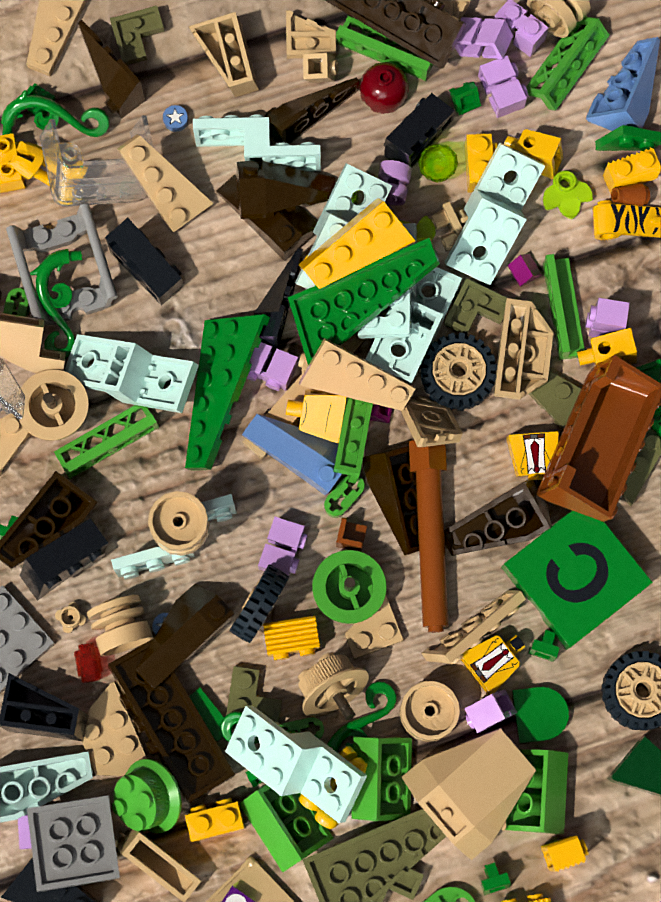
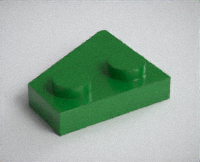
(628, 139)

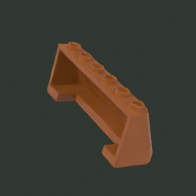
(601, 440)

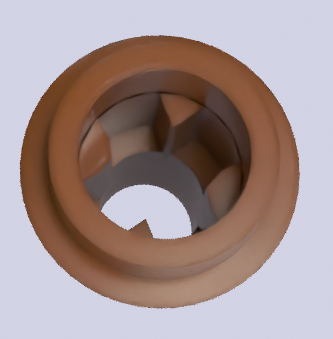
(632, 194)

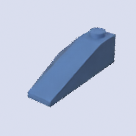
(628, 92)
(300, 452)

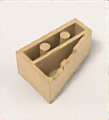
(228, 51)

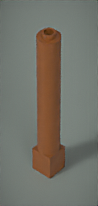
(428, 466)

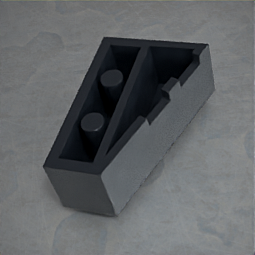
(418, 130)
(144, 261)
(63, 558)
(38, 713)
(25, 890)

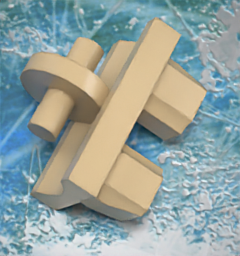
(448, 218)

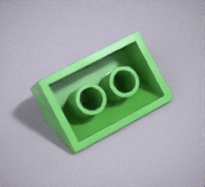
(384, 791)
(544, 798)
(285, 826)

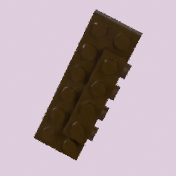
(414, 24)
(172, 727)

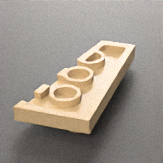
(51, 32)
(165, 186)
(351, 376)
(474, 628)

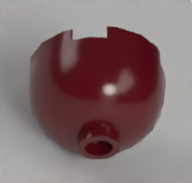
(384, 87)

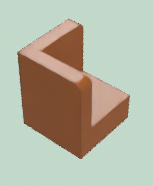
(351, 535)

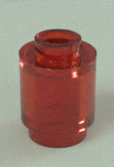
(88, 663)

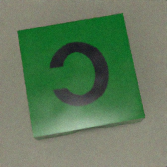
(576, 576)

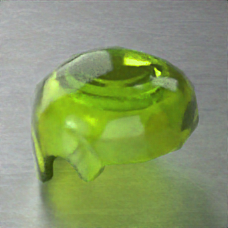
(438, 162)

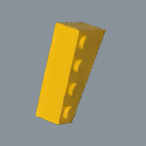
(357, 244)

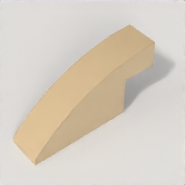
(22, 343)
(153, 860)

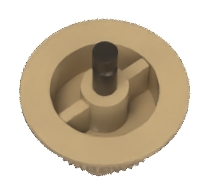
(54, 405)
(331, 686)

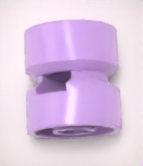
(398, 175)

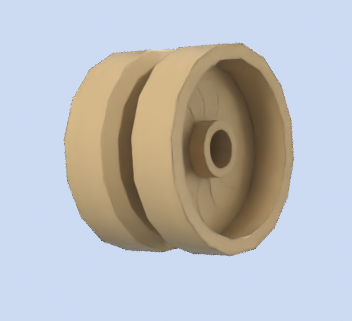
(559, 15)
(171, 509)
(420, 698)

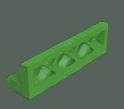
(380, 51)
(571, 62)
(563, 307)
(352, 438)
(109, 445)

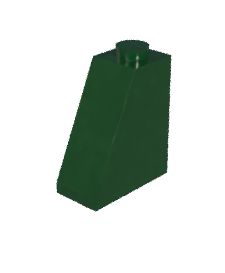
(640, 768)

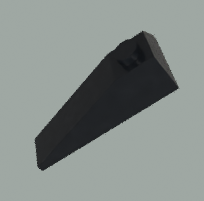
(276, 302)

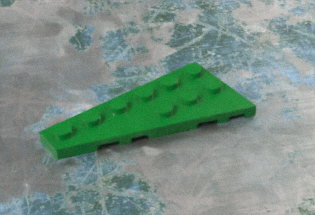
(356, 299)
(220, 380)

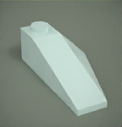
(40, 782)

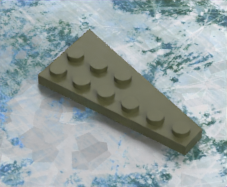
(558, 399)
(372, 861)

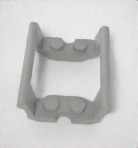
(64, 234)

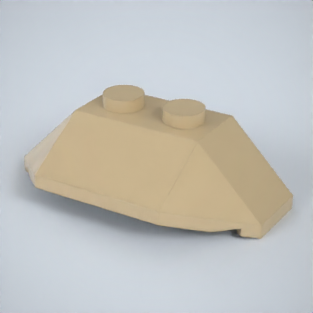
(522, 350)

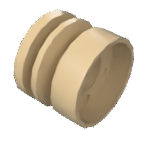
(121, 629)

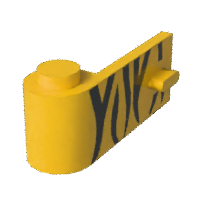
(619, 219)

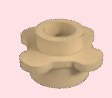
(69, 625)

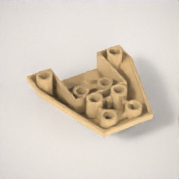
(471, 788)

